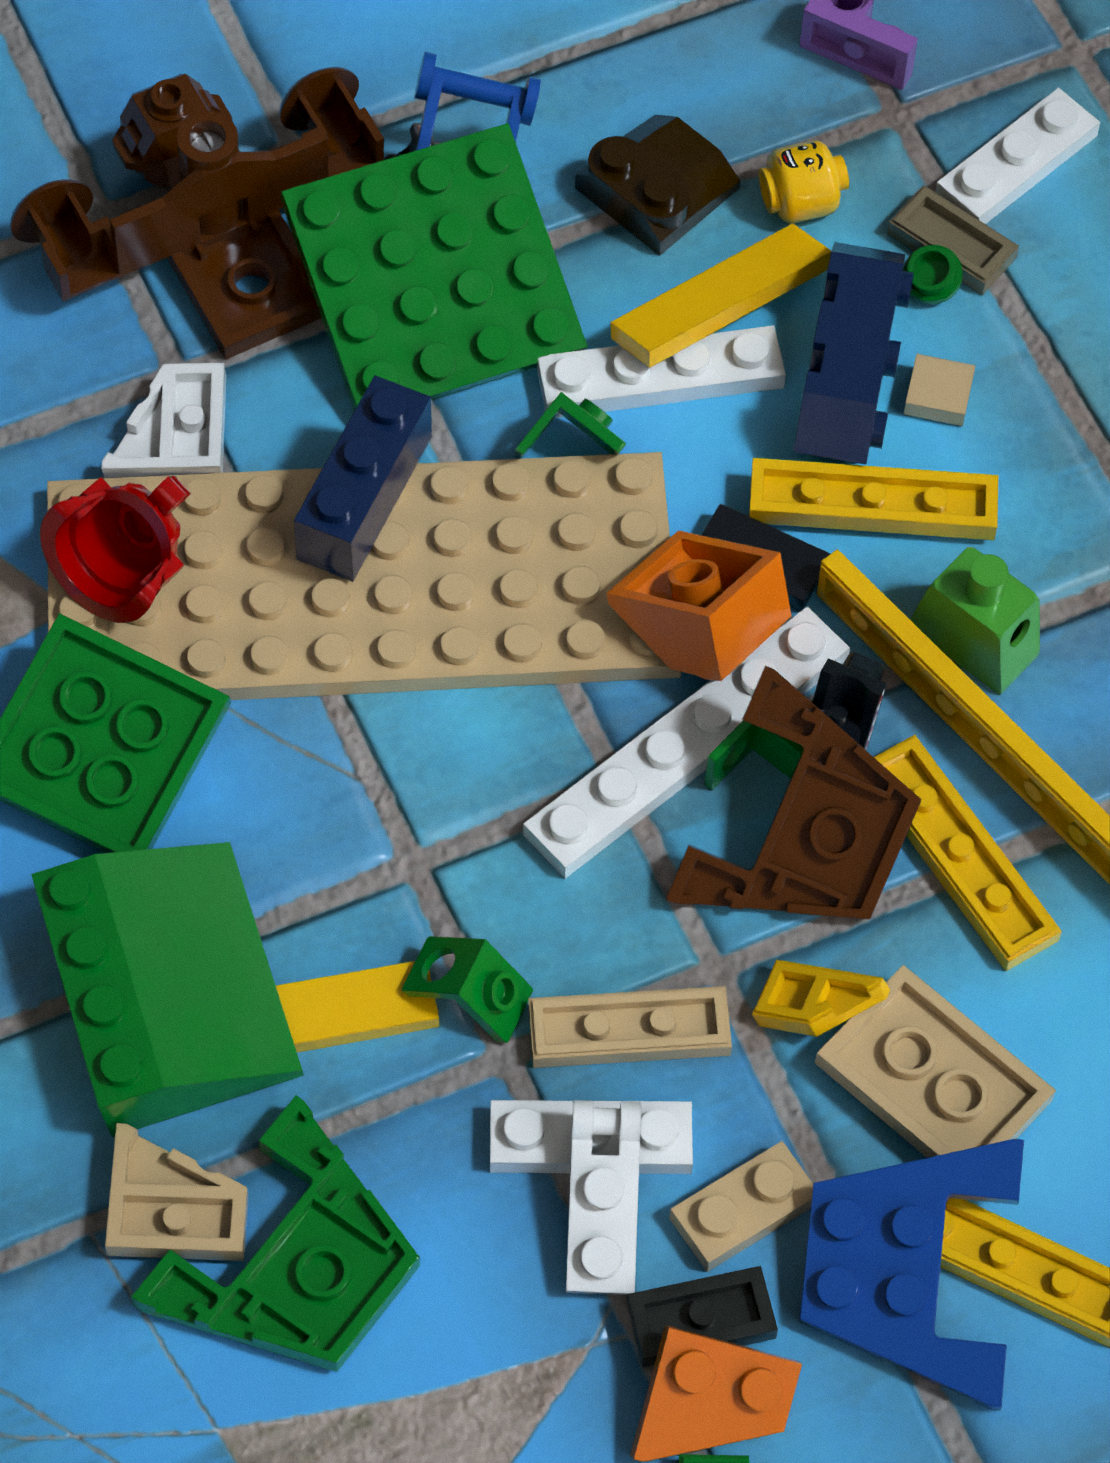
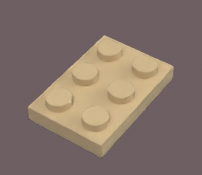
(933, 1071)

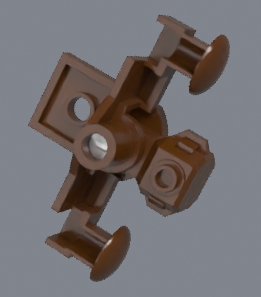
(218, 207)

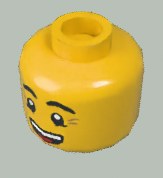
(803, 181)

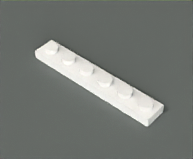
(673, 748)

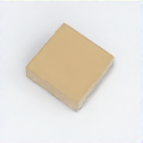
(939, 389)

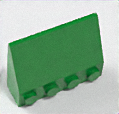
(165, 980)

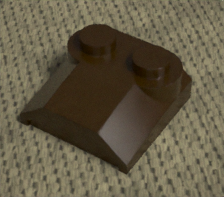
(657, 180)

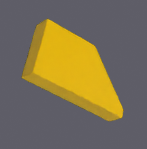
(814, 998)

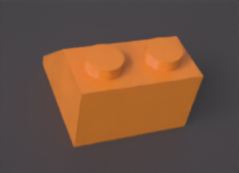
(704, 602)

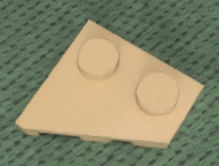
(171, 1204)

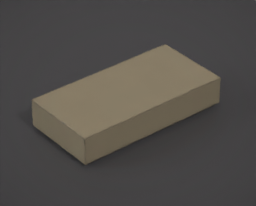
(936, 221)

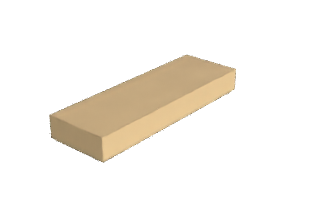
(629, 1027)

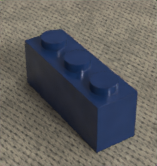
(363, 478)

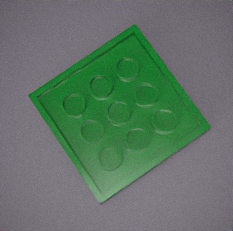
(434, 267)

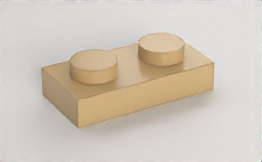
(743, 1206)

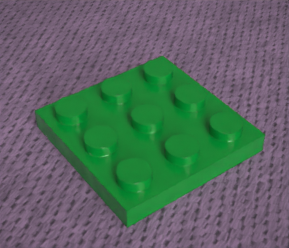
(103, 738)

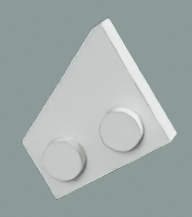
(175, 426)

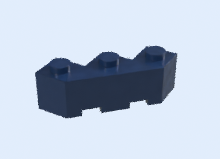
(852, 353)

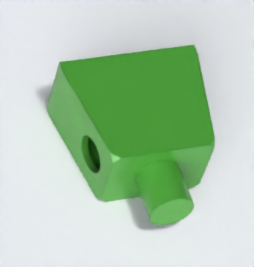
(982, 618)

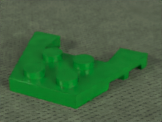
(316, 1276)

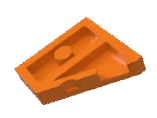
(711, 1395)

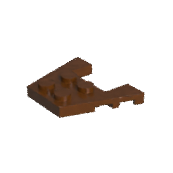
(831, 830)

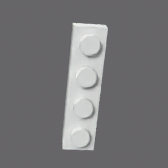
(709, 368)

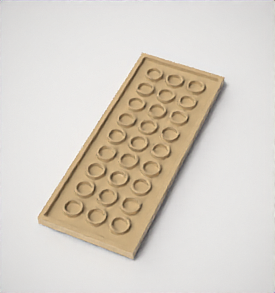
(470, 584)

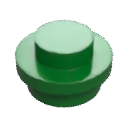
(936, 274)

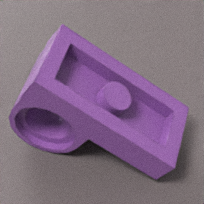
(852, 38)

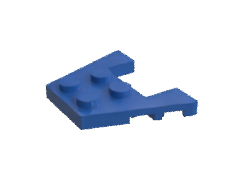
(879, 1263)

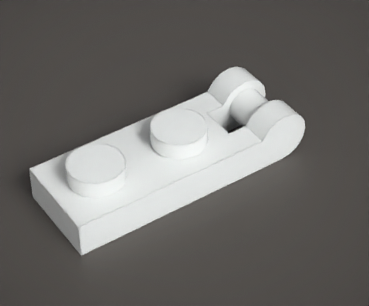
(603, 1201)

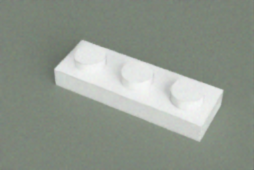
(1019, 156)
(538, 1134)

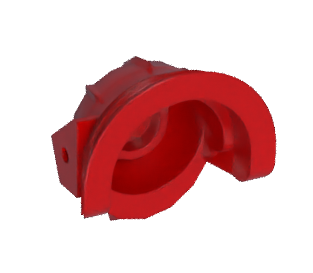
(115, 546)

